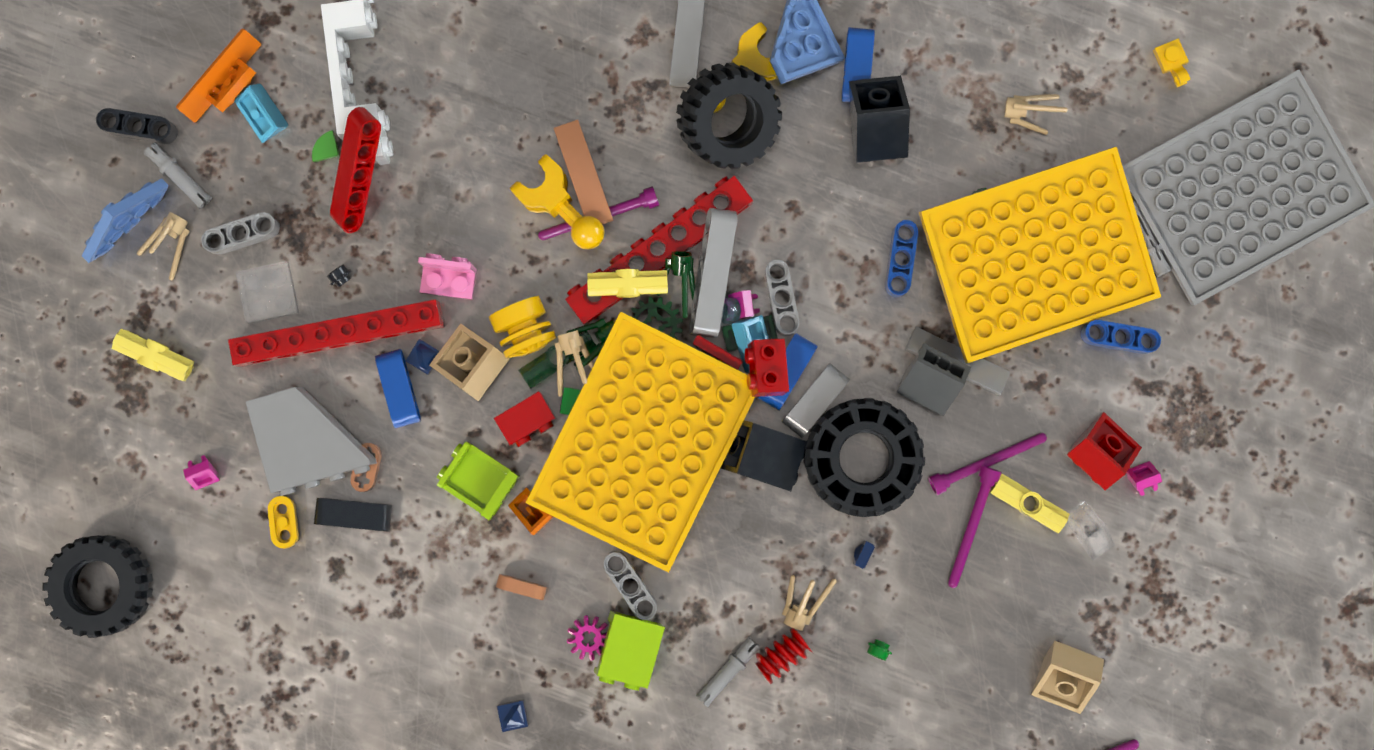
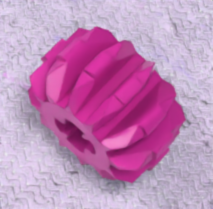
(598, 639)

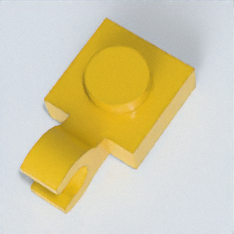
(1172, 58)

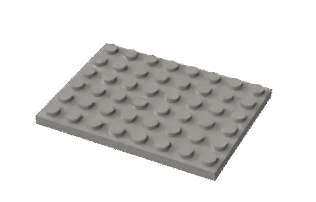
(1246, 187)

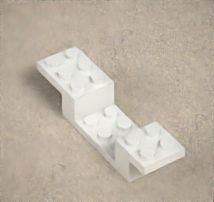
(348, 22)

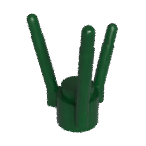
(682, 265)
(601, 335)

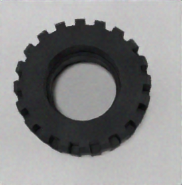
(753, 134)
(64, 594)

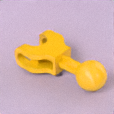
(750, 57)
(553, 198)

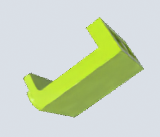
(477, 479)
(629, 651)

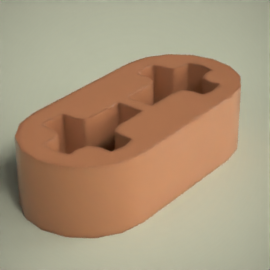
(372, 474)
(521, 586)

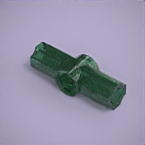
(542, 367)

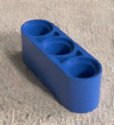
(857, 57)
(907, 247)
(1132, 333)
(798, 356)
(398, 388)

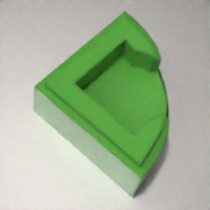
(325, 147)

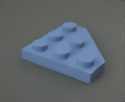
(803, 42)
(122, 218)

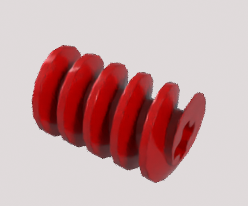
(782, 655)

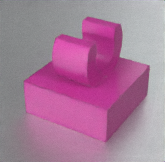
(745, 300)
(201, 474)
(1144, 476)

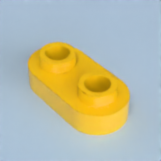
(279, 522)

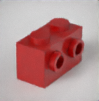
(767, 367)
(525, 419)

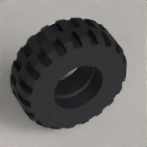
(904, 453)

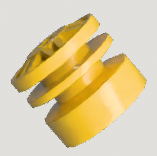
(522, 327)

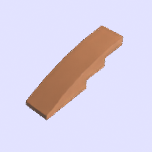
(582, 171)

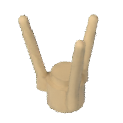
(1018, 106)
(171, 226)
(570, 344)
(797, 615)

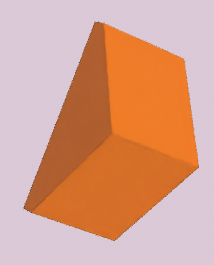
(530, 516)

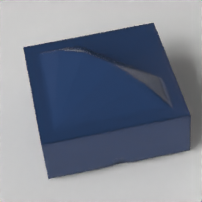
(422, 356)
(862, 554)
(512, 715)

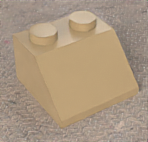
(469, 362)
(1068, 677)

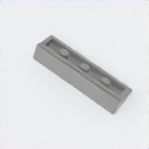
(982, 371)

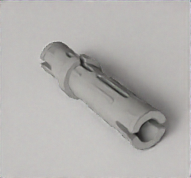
(170, 167)
(1156, 256)
(728, 671)

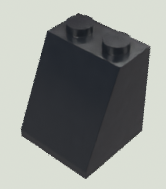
(879, 119)
(765, 455)

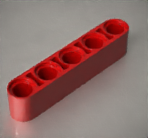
(355, 169)

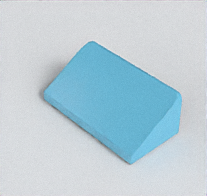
(260, 112)
(747, 331)

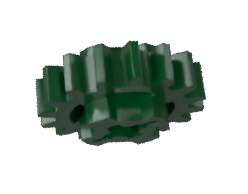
(672, 322)

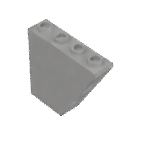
(303, 442)

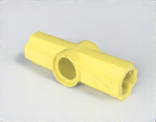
(627, 283)
(153, 355)
(1043, 512)

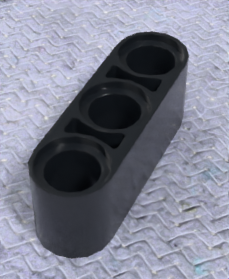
(125, 121)
(353, 514)

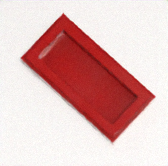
(717, 352)

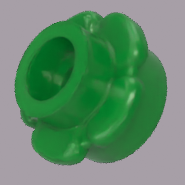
(879, 650)

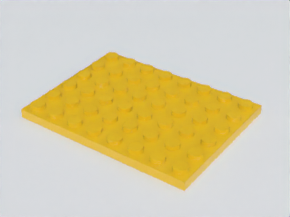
(1040, 254)
(643, 442)

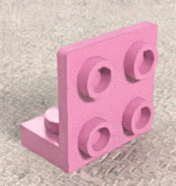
(446, 277)

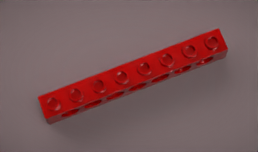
(728, 188)
(336, 333)

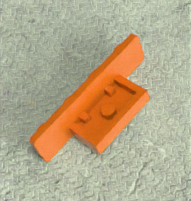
(222, 79)

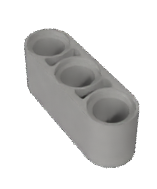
(227, 233)
(783, 284)
(815, 400)
(636, 597)

